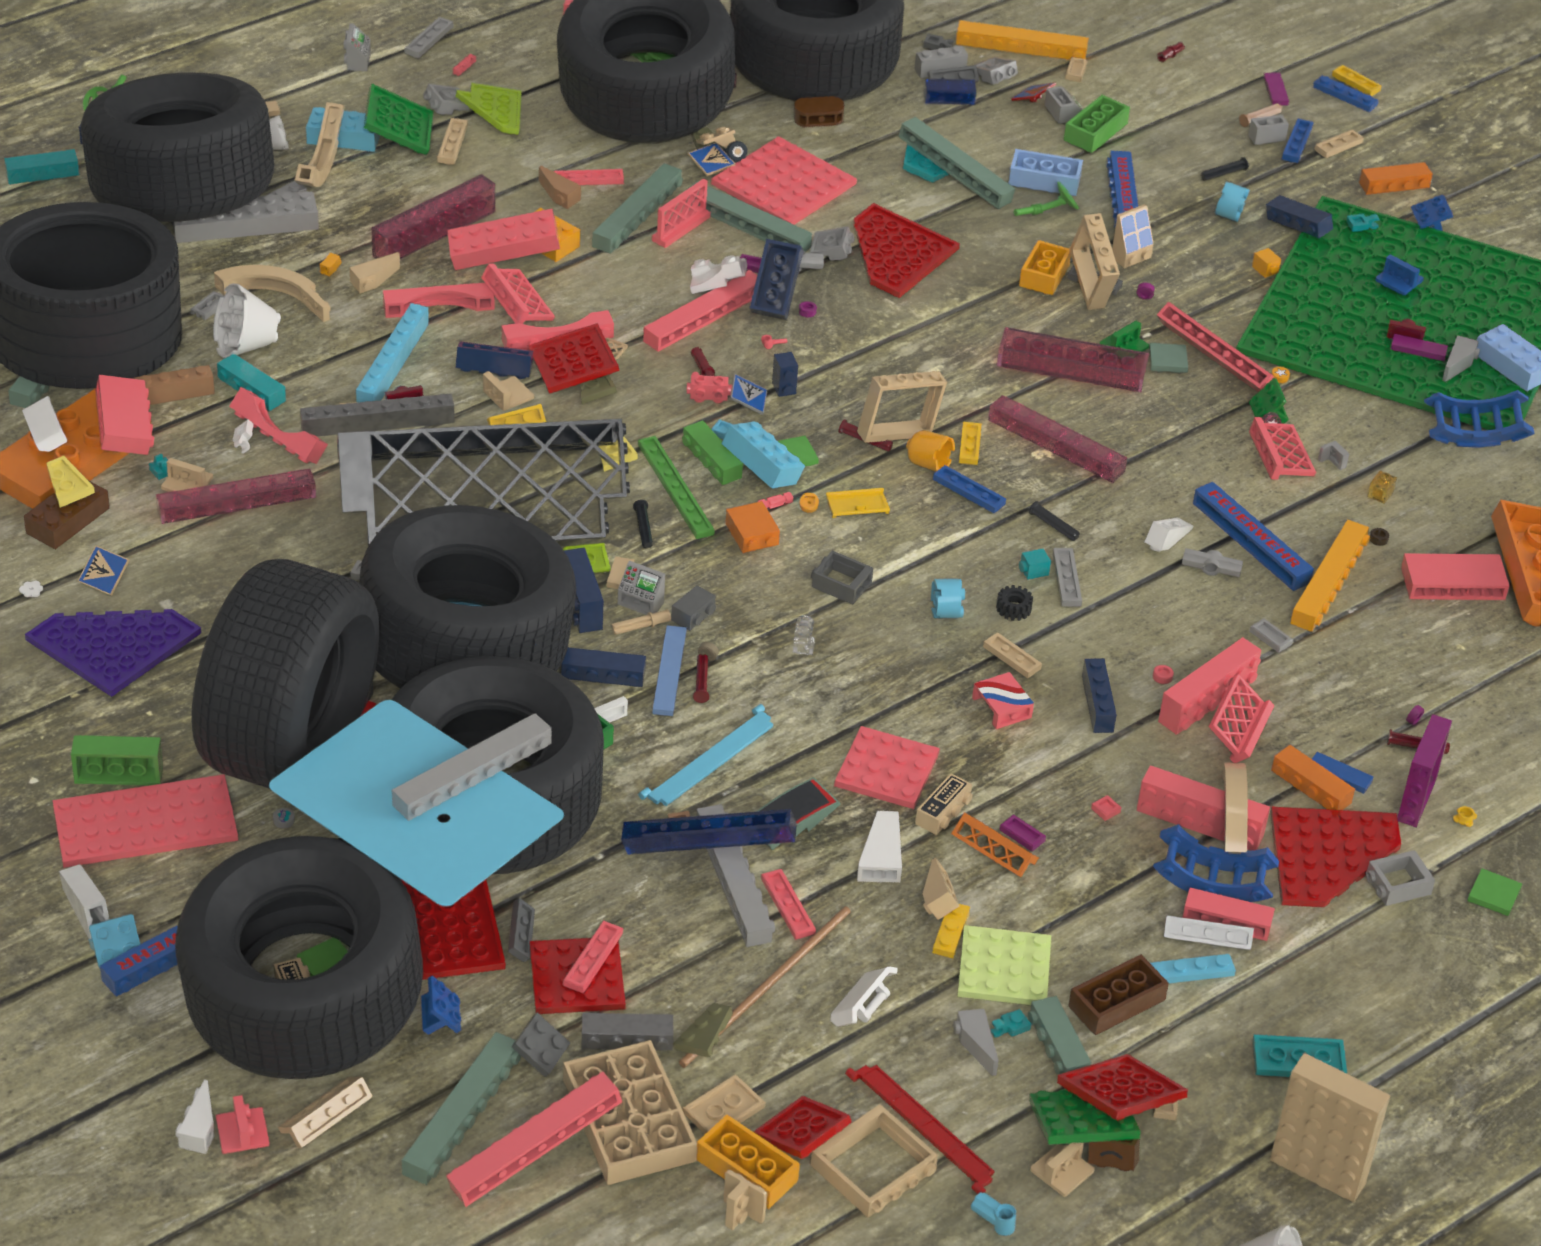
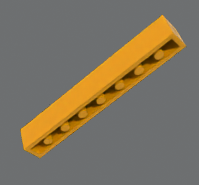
(1021, 40)
(1330, 576)

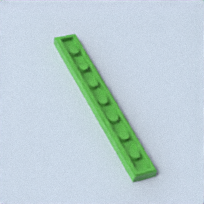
(676, 487)

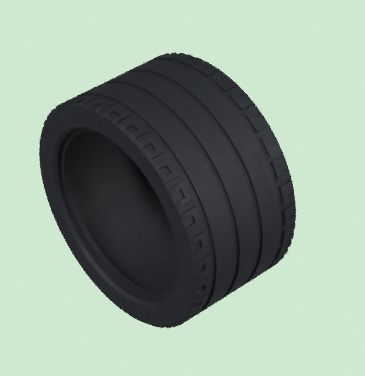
(87, 294)

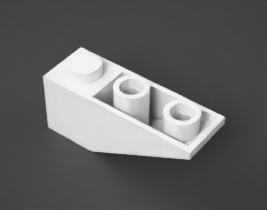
(197, 1128)

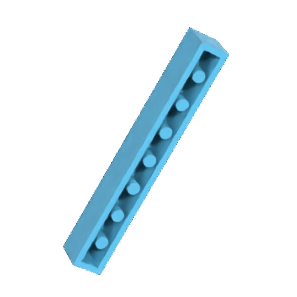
(393, 354)

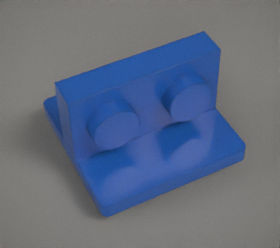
(1432, 212)
(1399, 275)
(440, 1008)

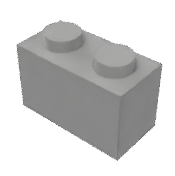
(1268, 129)

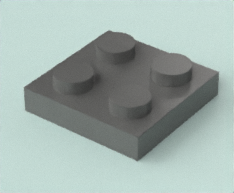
(540, 1044)

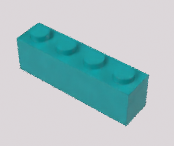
(41, 166)
(242, 374)

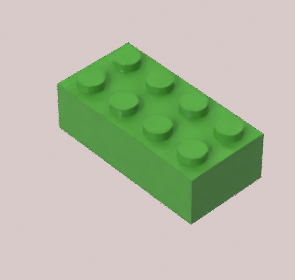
(1096, 123)
(117, 760)

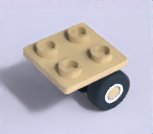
(724, 136)

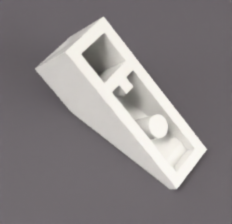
(1166, 533)

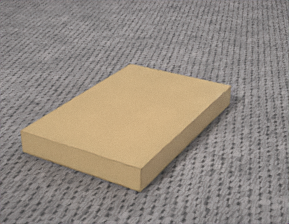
(729, 1098)

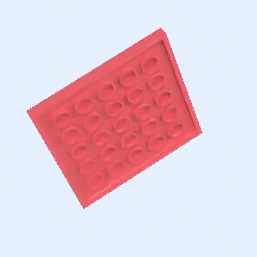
(784, 181)

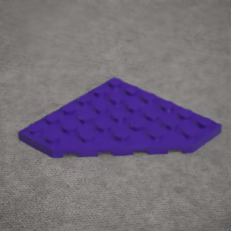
(113, 646)

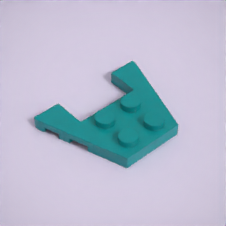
(921, 166)

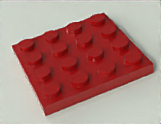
(573, 358)
(550, 965)
(1122, 1086)

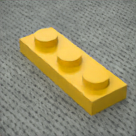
(1356, 80)
(531, 414)
(970, 443)
(951, 932)

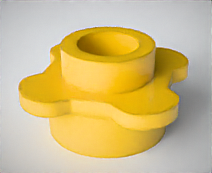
(1465, 816)

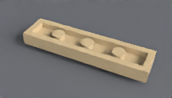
(452, 141)

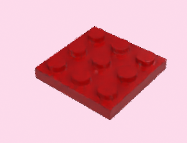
(803, 1126)

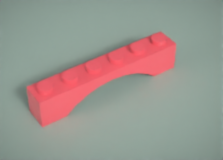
(472, 296)
(522, 335)
(253, 408)

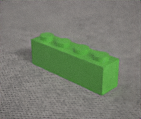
(712, 454)

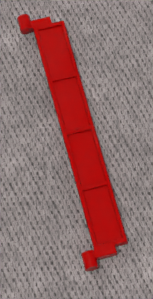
(926, 1125)

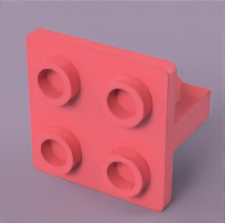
(242, 1128)

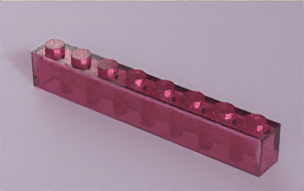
(1057, 439)
(235, 496)

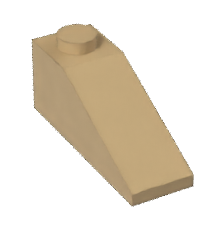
(374, 272)
(938, 891)

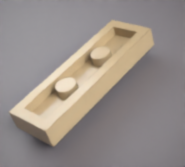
(1339, 143)
(1012, 655)

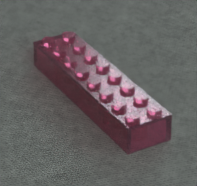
(433, 218)
(1072, 359)

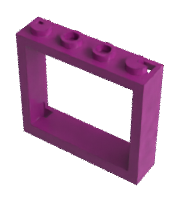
(1424, 770)

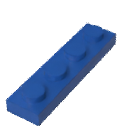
(1345, 93)
(1297, 140)
(969, 489)

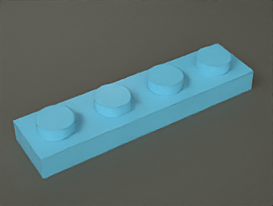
(1196, 968)

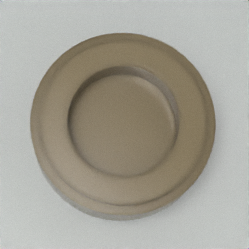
(708, 649)

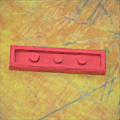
(594, 177)
(788, 904)
(593, 957)

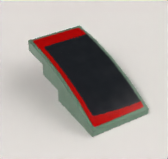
(808, 803)

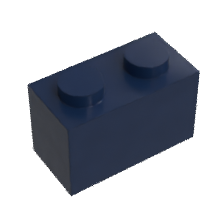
(785, 374)

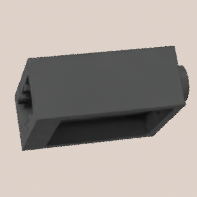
(835, 561)

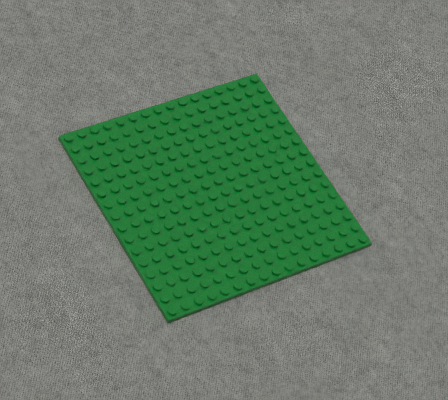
(1334, 317)

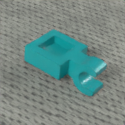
(1360, 222)
(1011, 1023)

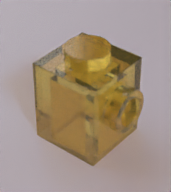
(1382, 487)

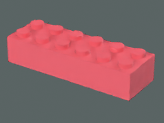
(503, 239)
(1207, 685)
(1195, 806)

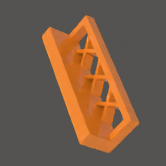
(1001, 841)

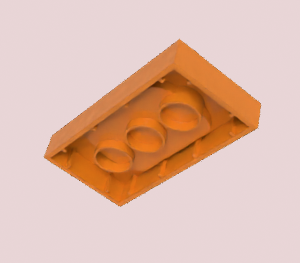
(1520, 542)

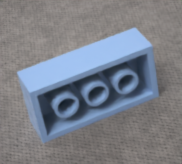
(1044, 170)
(1511, 356)

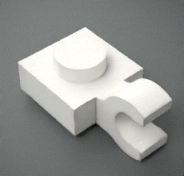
(242, 435)

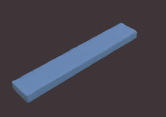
(669, 670)

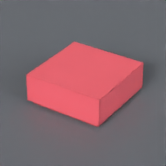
(1106, 808)

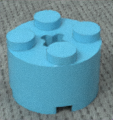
(1232, 201)
(947, 598)

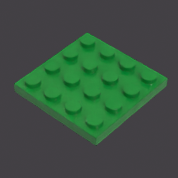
(398, 119)
(1072, 1120)

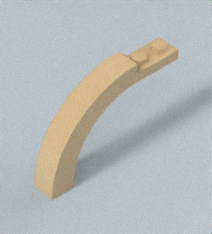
(320, 165)
(274, 279)
(1235, 807)

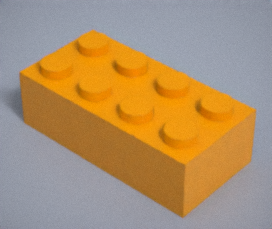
(739, 1149)

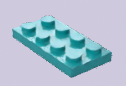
(1281, 1053)

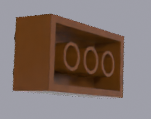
(57, 525)
(1118, 994)

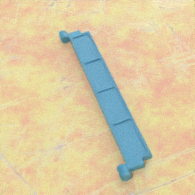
(711, 759)

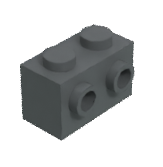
(693, 608)

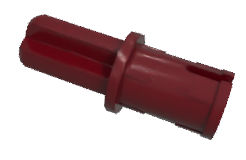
(1170, 51)

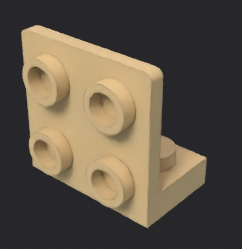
(506, 392)

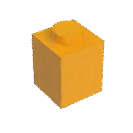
(1266, 262)

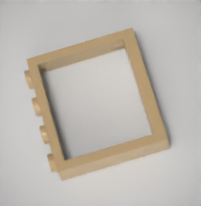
(1094, 289)
(902, 429)
(855, 1132)

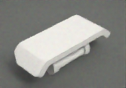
(44, 425)
(851, 1006)

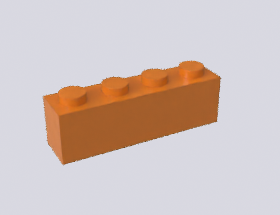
(1395, 178)
(1312, 779)

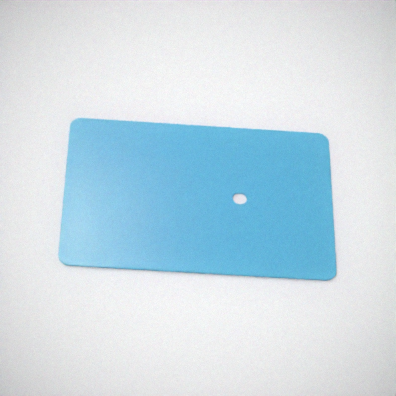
(350, 787)

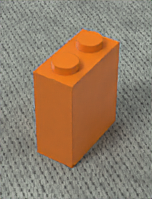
(752, 527)

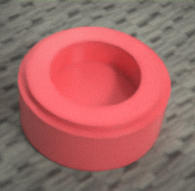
(1163, 674)

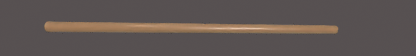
(779, 973)

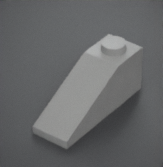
(1461, 356)
(977, 1038)

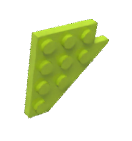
(494, 104)

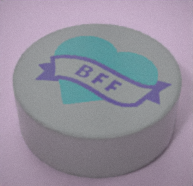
(283, 818)

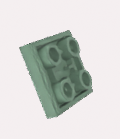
(1168, 357)

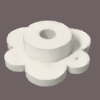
(31, 589)

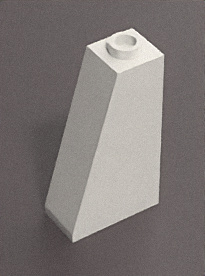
(882, 850)
(84, 897)

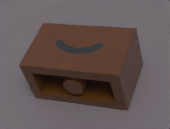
(1115, 1154)

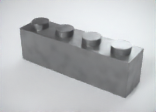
(623, 1030)

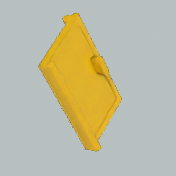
(857, 502)

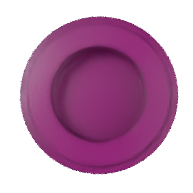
(1145, 291)
(807, 309)
(1415, 715)

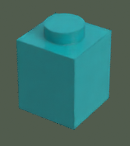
(1035, 564)

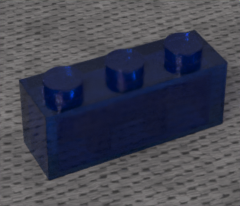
(950, 91)

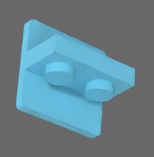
(113, 937)

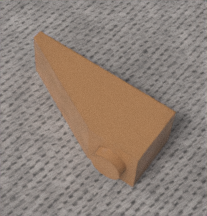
(560, 189)

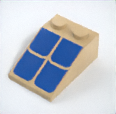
(1132, 237)

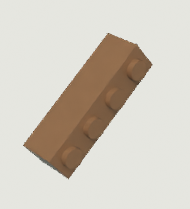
(179, 384)

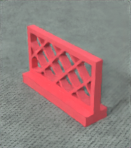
(687, 219)
(511, 299)
(1269, 450)
(1251, 728)

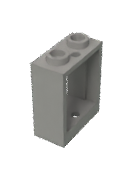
(1420, 886)

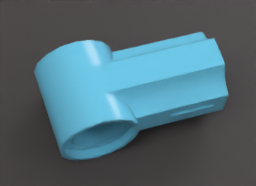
(1000, 1215)

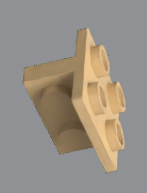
(184, 476)
(1063, 1168)
(743, 1200)

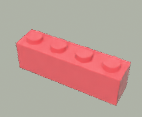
(1228, 910)

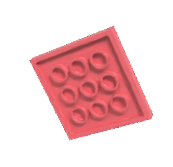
(887, 767)

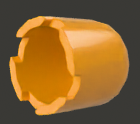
(930, 450)

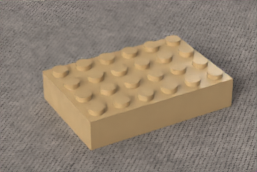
(1329, 1127)
(644, 1130)

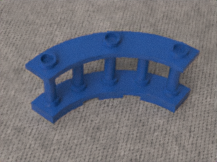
(1478, 438)
(1216, 859)

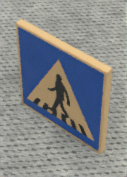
(711, 159)
(103, 570)

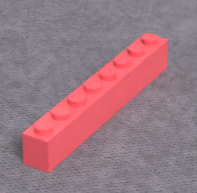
(700, 312)
(1214, 347)
(534, 1138)

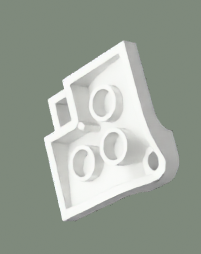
(711, 276)

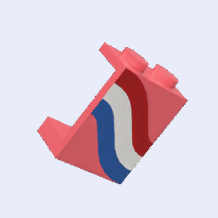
(1005, 699)

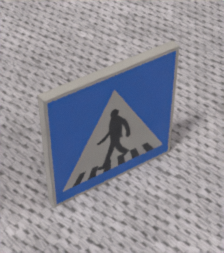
(748, 394)

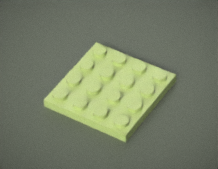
(1004, 965)

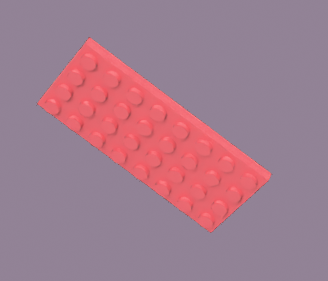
(144, 820)

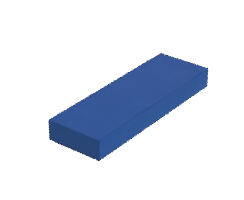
(1352, 776)

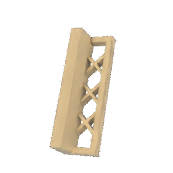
(326, 1110)

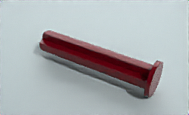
(851, 430)
(701, 694)
(1408, 740)

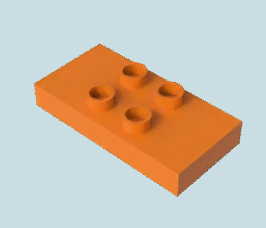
(25, 467)

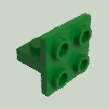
(1127, 338)
(1269, 400)

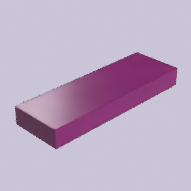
(1276, 89)
(1419, 347)

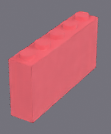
(124, 415)
(1455, 576)

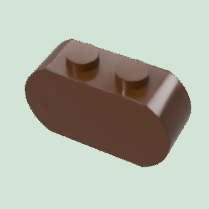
(819, 111)

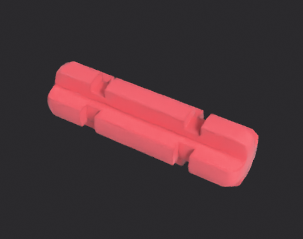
(464, 64)
(778, 500)

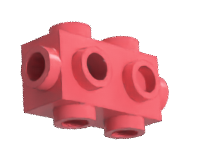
(708, 388)

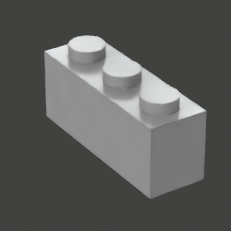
(940, 59)

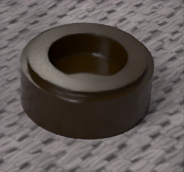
(1379, 536)

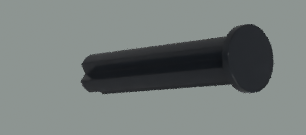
(1225, 169)
(641, 507)
(1053, 521)

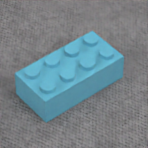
(351, 132)
(763, 454)

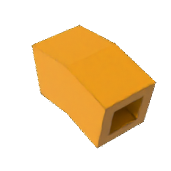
(330, 264)

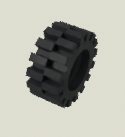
(1016, 595)

